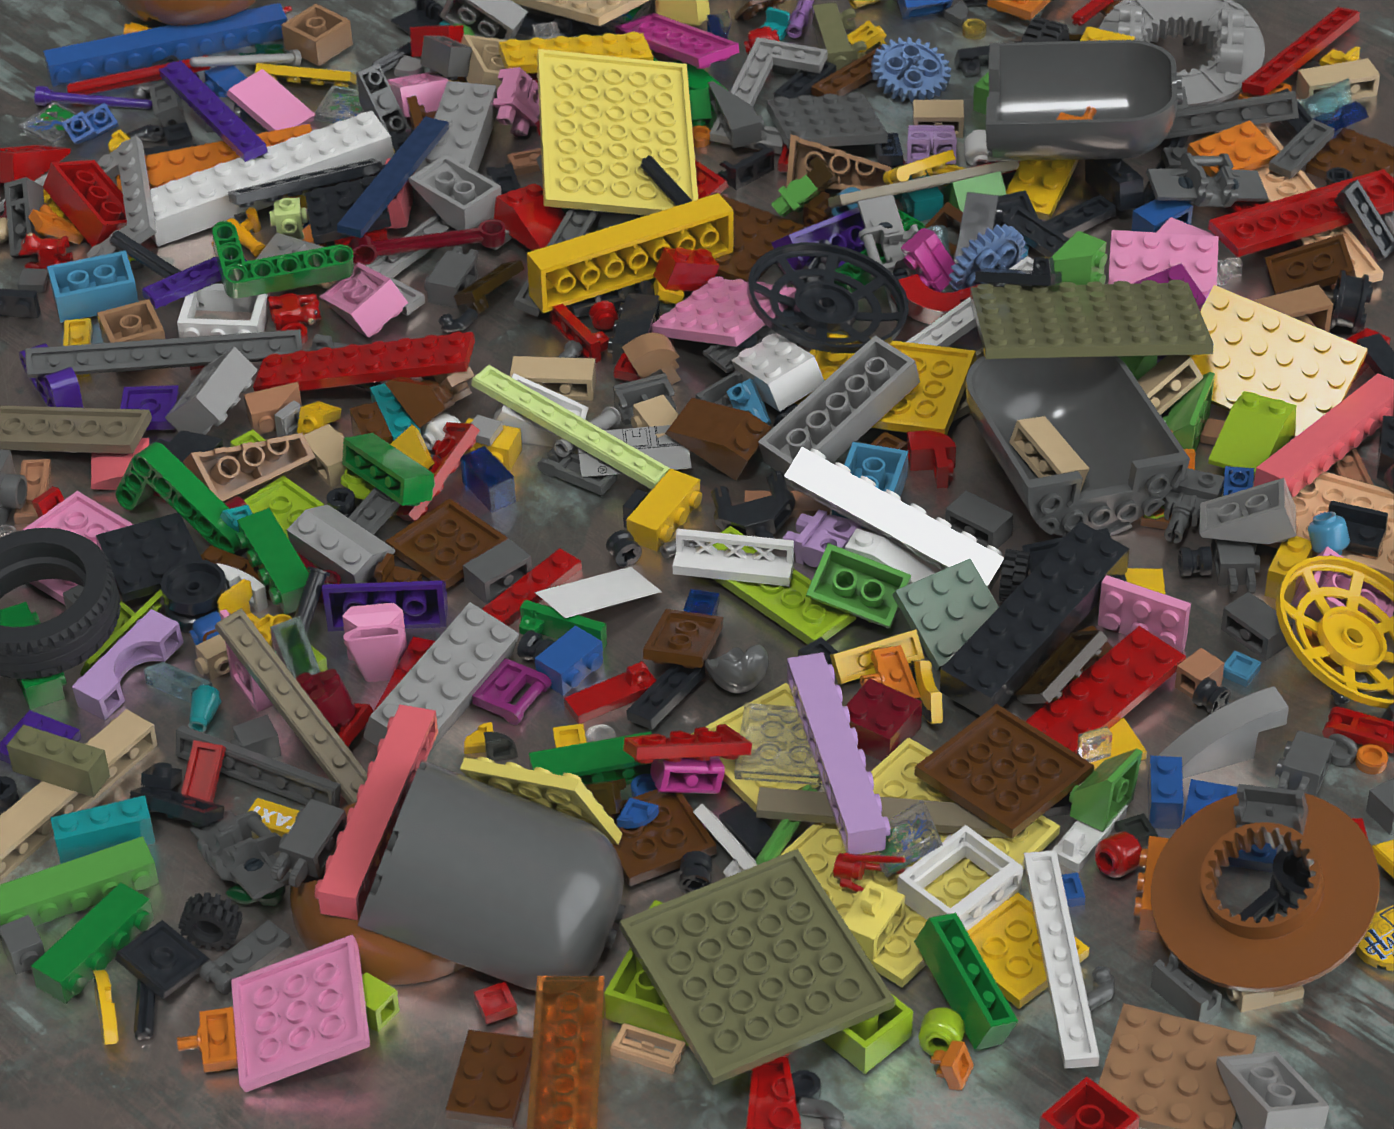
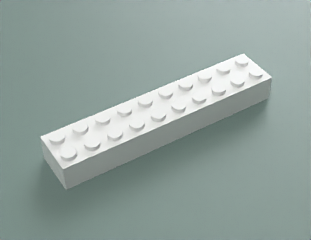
(203, 199)

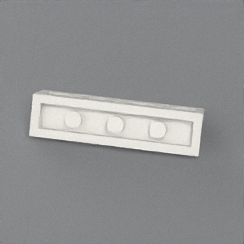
(734, 562)

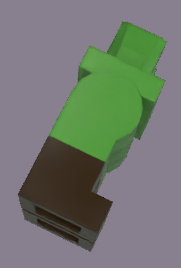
(804, 189)

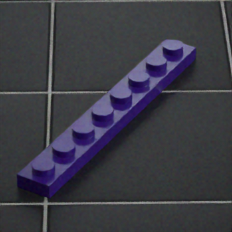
(213, 111)

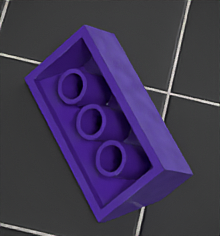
(838, 230)
(422, 601)

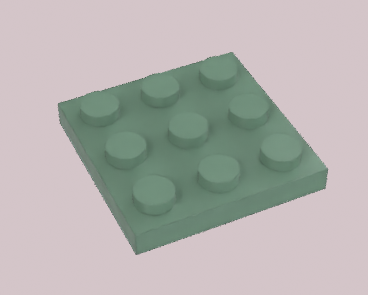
(946, 609)

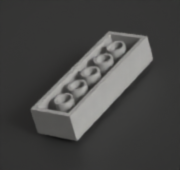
(470, 121)
(843, 405)
(449, 671)

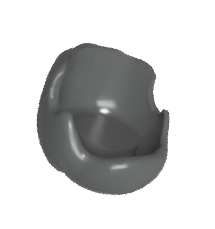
(738, 670)

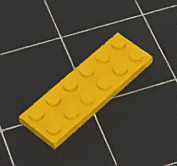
(524, 52)

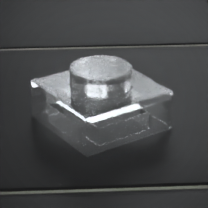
(1095, 744)

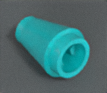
(204, 705)

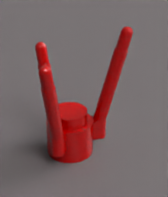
(852, 867)

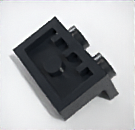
(1364, 526)

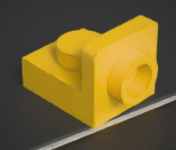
(869, 34)
(1335, 56)
(316, 416)

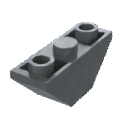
(378, 97)

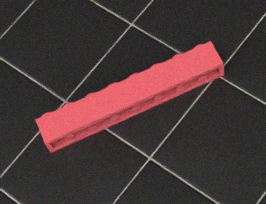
(1330, 436)
(373, 818)

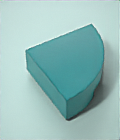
(231, 515)

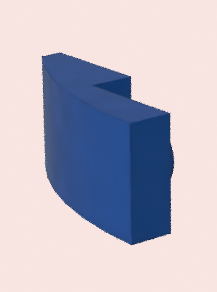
(90, 125)
(1237, 479)

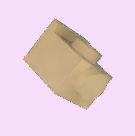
(212, 658)

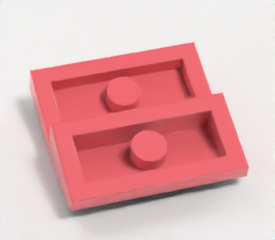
(109, 468)

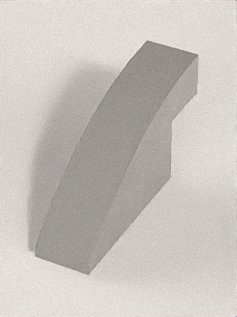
(1228, 733)

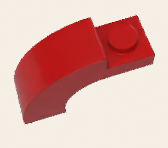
(927, 304)

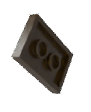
(1061, 667)

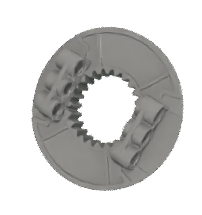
(1222, 24)

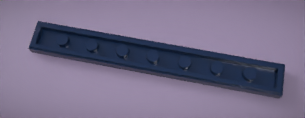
(392, 177)

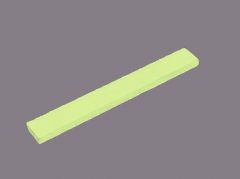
(570, 426)

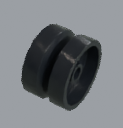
(192, 591)

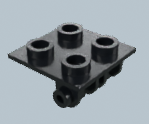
(425, 14)

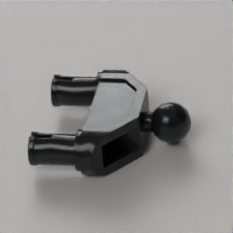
(756, 517)

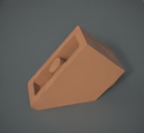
(265, 403)

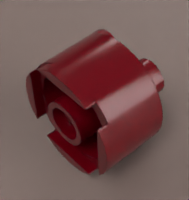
(329, 696)

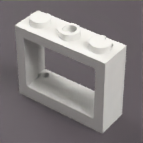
(215, 299)
(1003, 884)

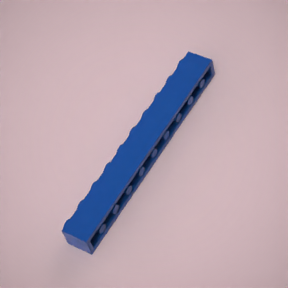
(148, 46)

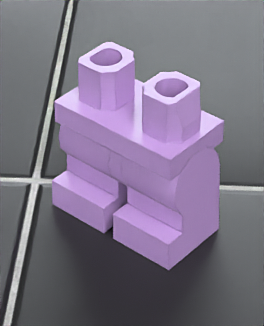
(930, 139)
(816, 533)

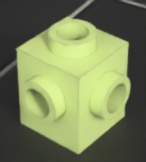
(288, 217)

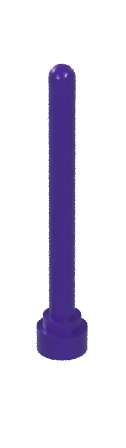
(45, 96)

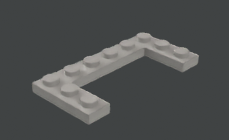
(754, 74)
(131, 165)
(393, 264)

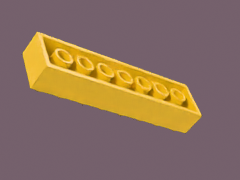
(626, 252)

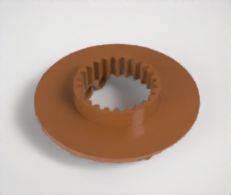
(1265, 953)

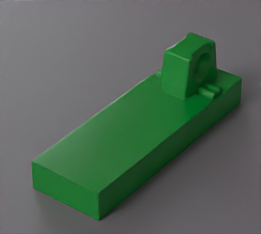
(552, 624)

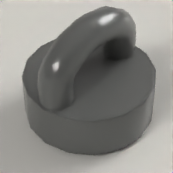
(1343, 751)

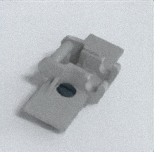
(885, 227)

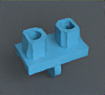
(746, 398)

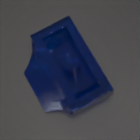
(719, 24)
(1344, 116)

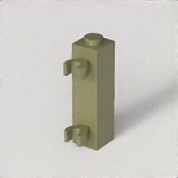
(831, 34)

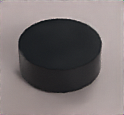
(806, 1085)

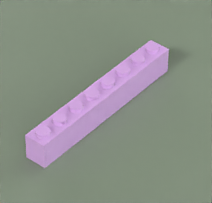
(837, 755)

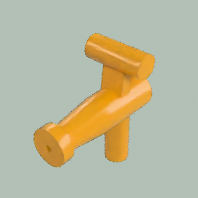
(245, 237)

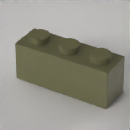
(58, 760)

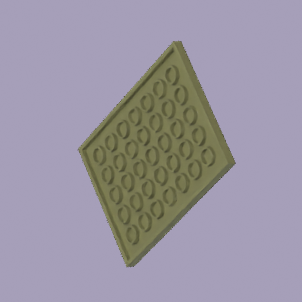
(1089, 320)

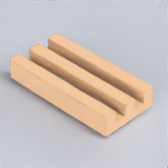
(645, 1052)

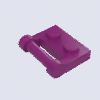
(505, 684)

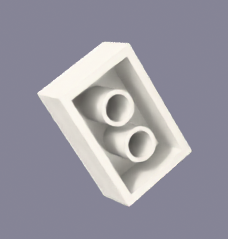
(779, 370)

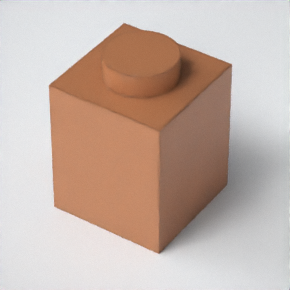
(1196, 669)

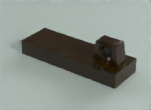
(475, 293)

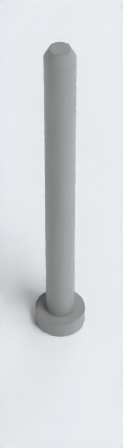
(292, 58)

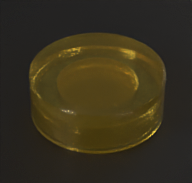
(974, 29)

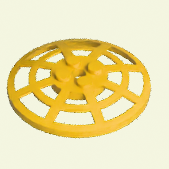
(1368, 640)

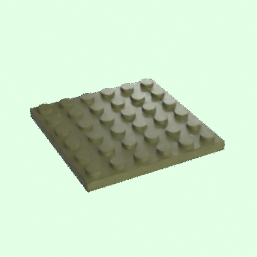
(756, 966)

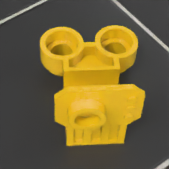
(239, 597)

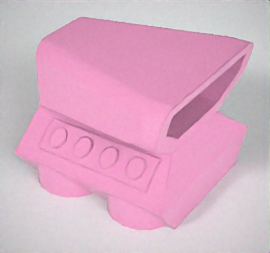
(375, 639)

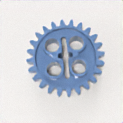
(910, 70)
(994, 249)

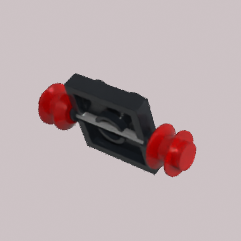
(600, 308)

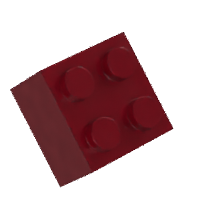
(883, 718)

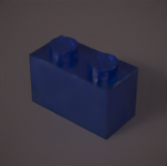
(488, 479)

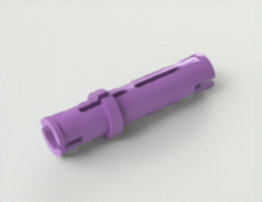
(799, 18)

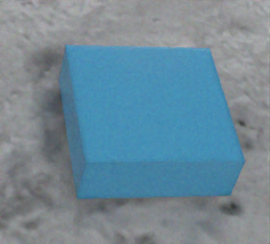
(1241, 668)

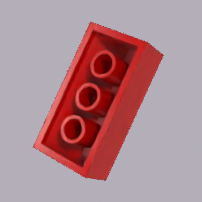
(87, 198)

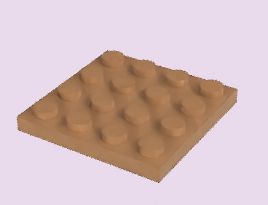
(1169, 1069)

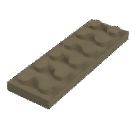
(72, 429)

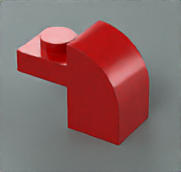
(932, 452)

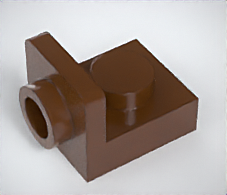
(816, 210)
(388, 572)

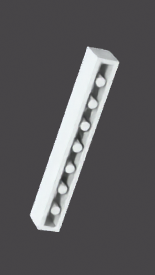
(889, 516)

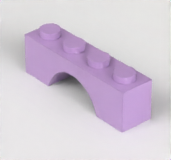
(150, 639)

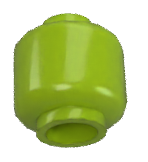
(939, 1029)

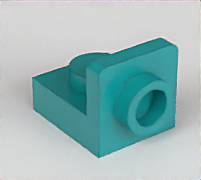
(778, 20)

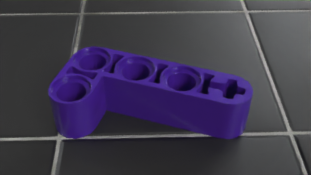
(57, 388)

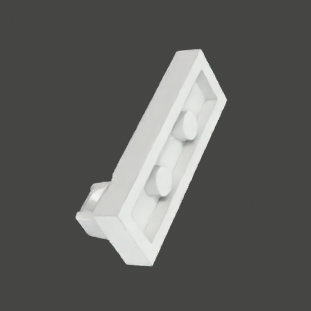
(1081, 841)
(742, 859)

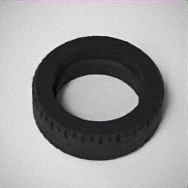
(78, 631)

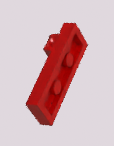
(575, 330)
(609, 693)

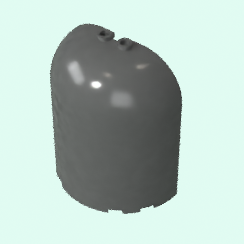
(1125, 80)
(1102, 418)
(495, 881)

